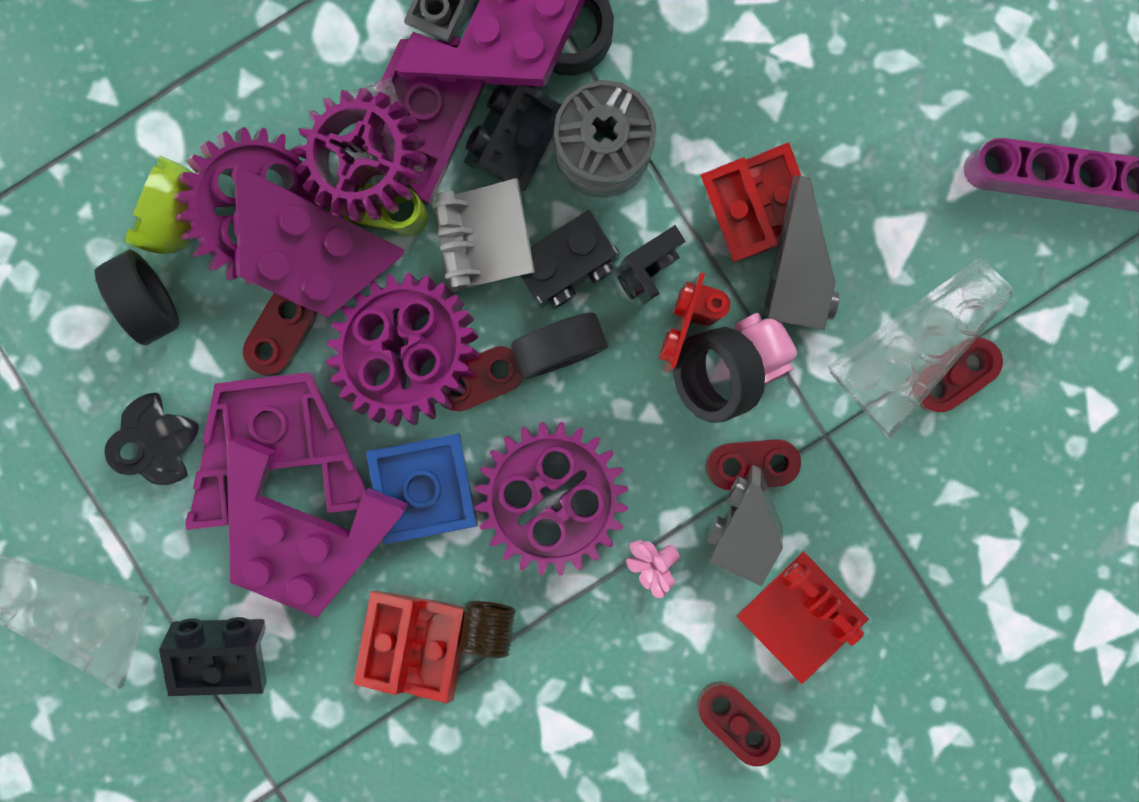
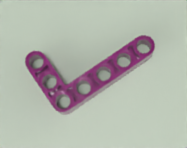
(1061, 169)

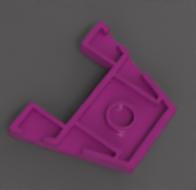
(502, 44)
(281, 415)
(287, 550)

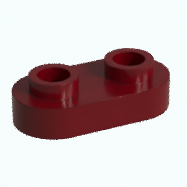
(283, 334)
(962, 382)
(484, 385)
(753, 453)
(737, 722)

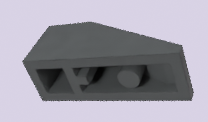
(802, 272)

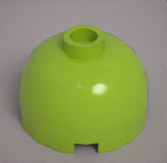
(156, 211)

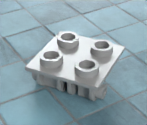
(483, 235)

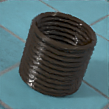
(487, 629)

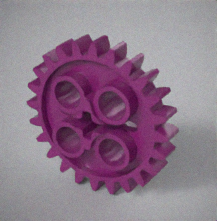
(205, 195)
(363, 359)
(578, 531)

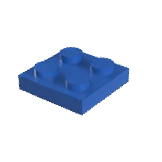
(432, 481)

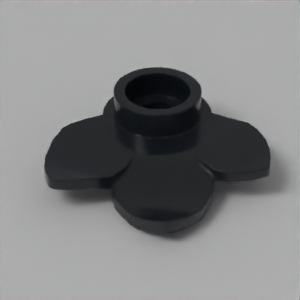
(158, 440)

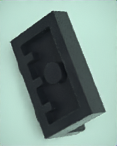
(513, 133)
(650, 257)
(568, 259)
(214, 657)

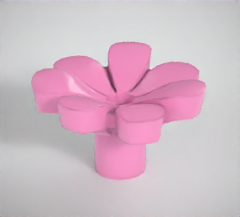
(653, 566)

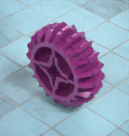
(371, 116)

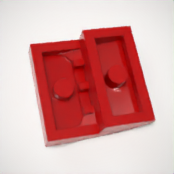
(752, 199)
(410, 646)

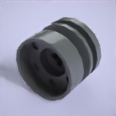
(606, 166)

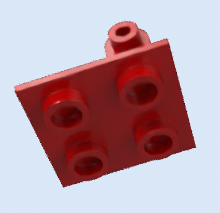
(694, 304)
(803, 617)

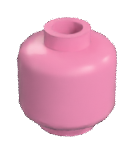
(772, 344)

